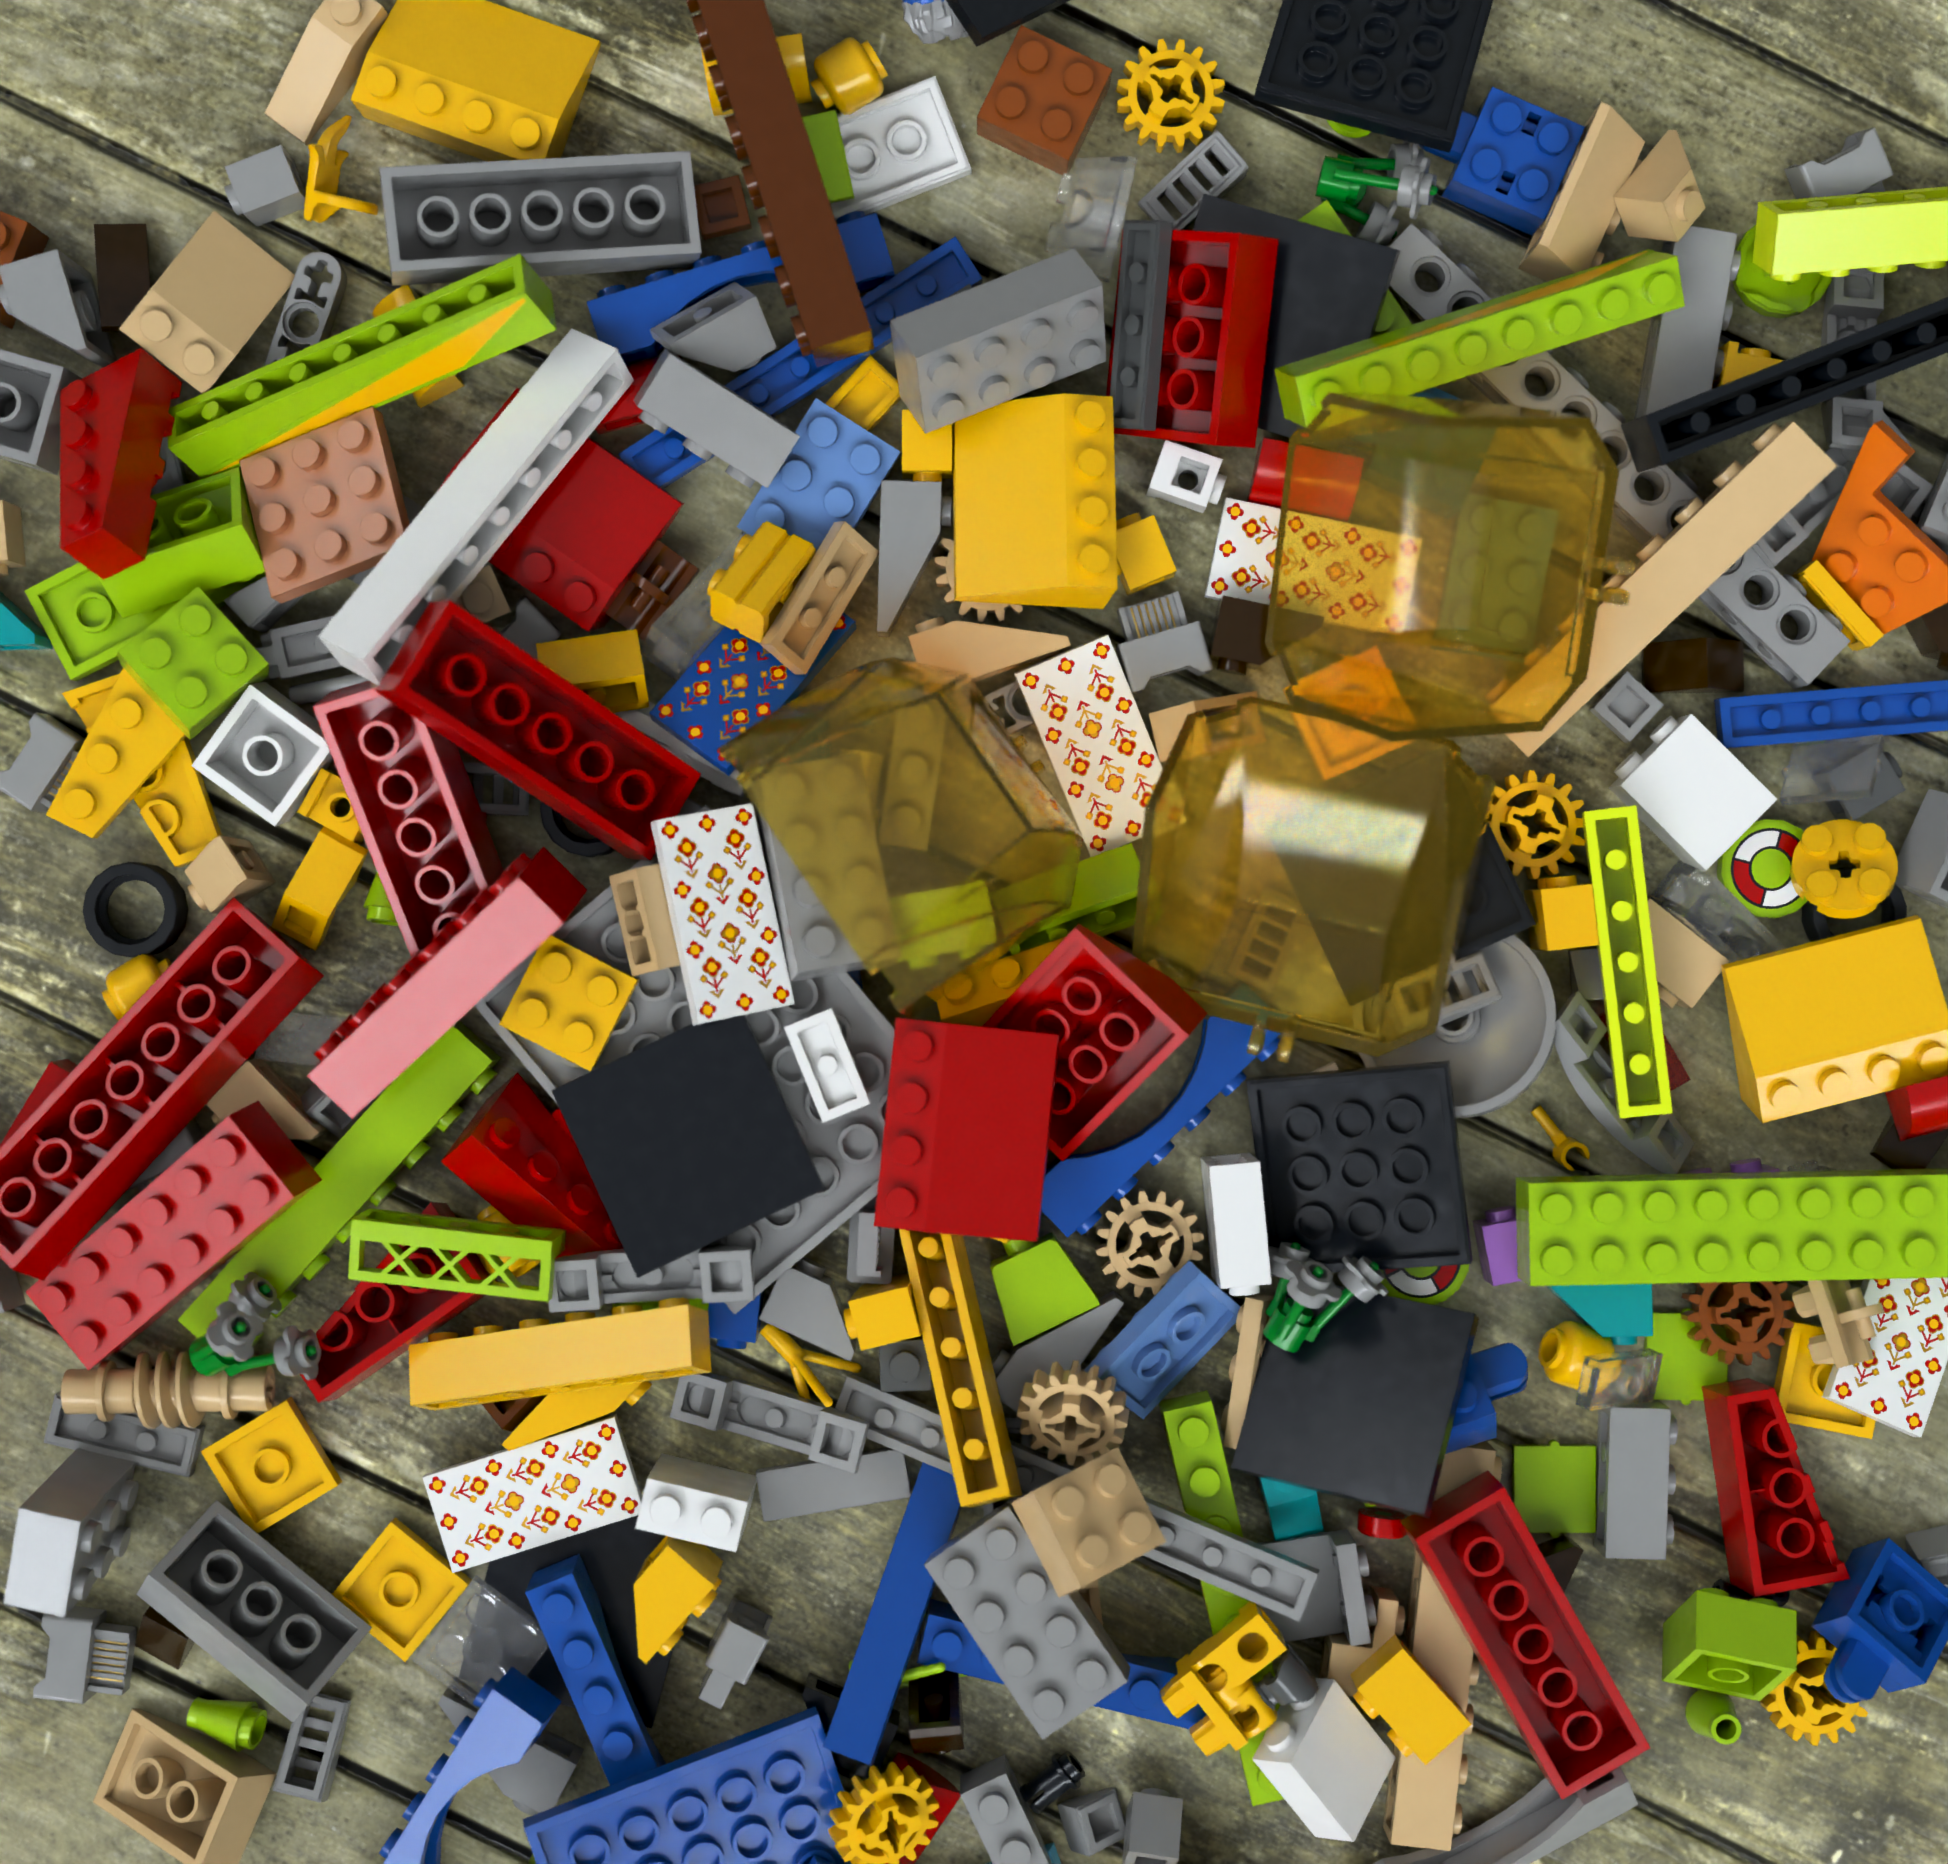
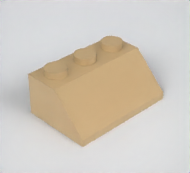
(1585, 200)

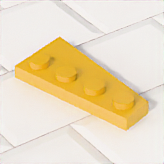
(116, 759)
(173, 797)

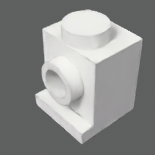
(1178, 460)

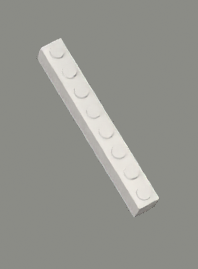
(479, 502)

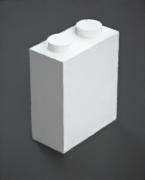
(1691, 791)
(1236, 1222)
(696, 1502)
(1325, 1762)

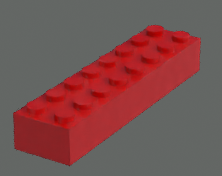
(144, 1084)

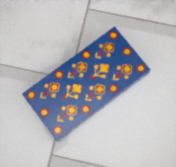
(733, 689)

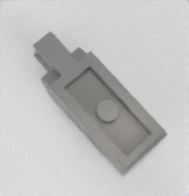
(297, 650)

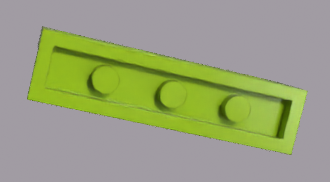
(455, 1234)

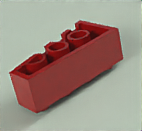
(112, 460)
(531, 1169)
(386, 1319)
(1764, 1496)

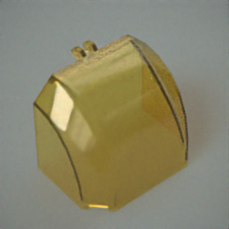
(1441, 564)
(912, 821)
(1309, 875)

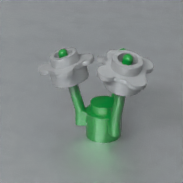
(1406, 173)
(1310, 1287)
(239, 1321)

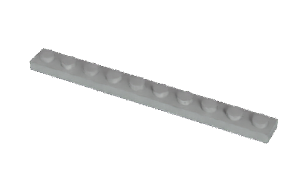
(1190, 1543)

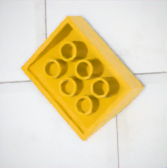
(476, 78)
(1036, 503)
(1836, 1019)

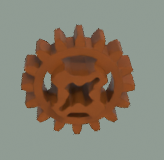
(1743, 1328)

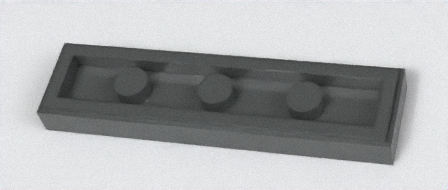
(1140, 323)

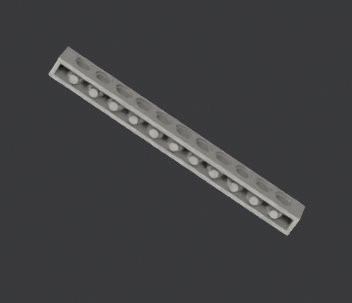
(1758, 626)

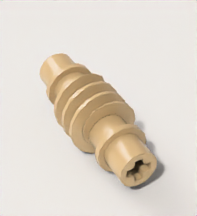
(165, 1392)

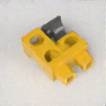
(1220, 1681)

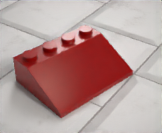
(1212, 338)
(585, 532)
(1113, 1027)
(966, 1130)

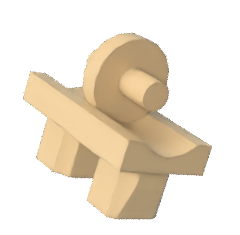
(1843, 1319)

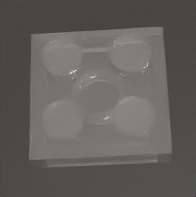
(480, 1641)

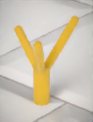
(795, 1356)

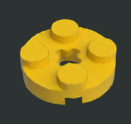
(1847, 840)

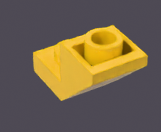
(319, 887)

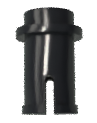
(1054, 1781)

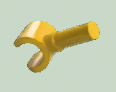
(1559, 1139)

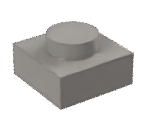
(1626, 707)

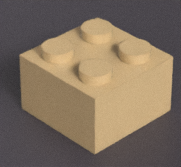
(1088, 1522)

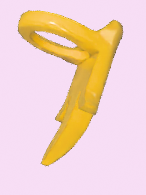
(324, 174)

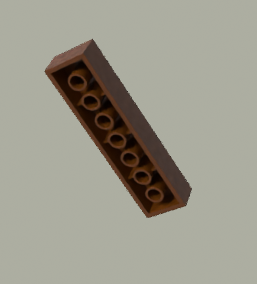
(783, 178)

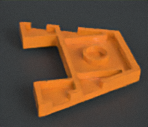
(1875, 547)

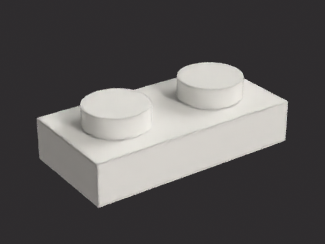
(827, 1065)

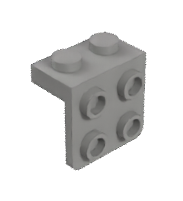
(1337, 1595)

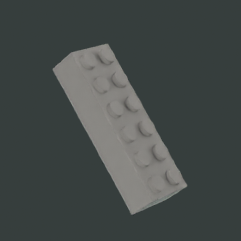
(553, 211)

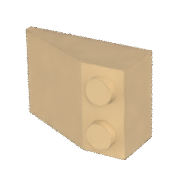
(208, 303)
(184, 1790)

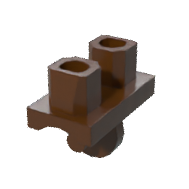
(652, 589)

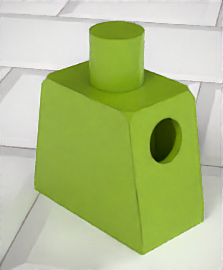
(1039, 1287)

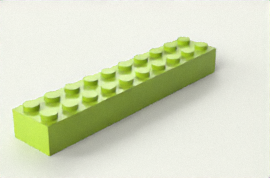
(1732, 1227)

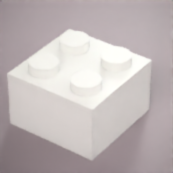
(266, 753)

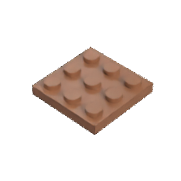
(325, 504)

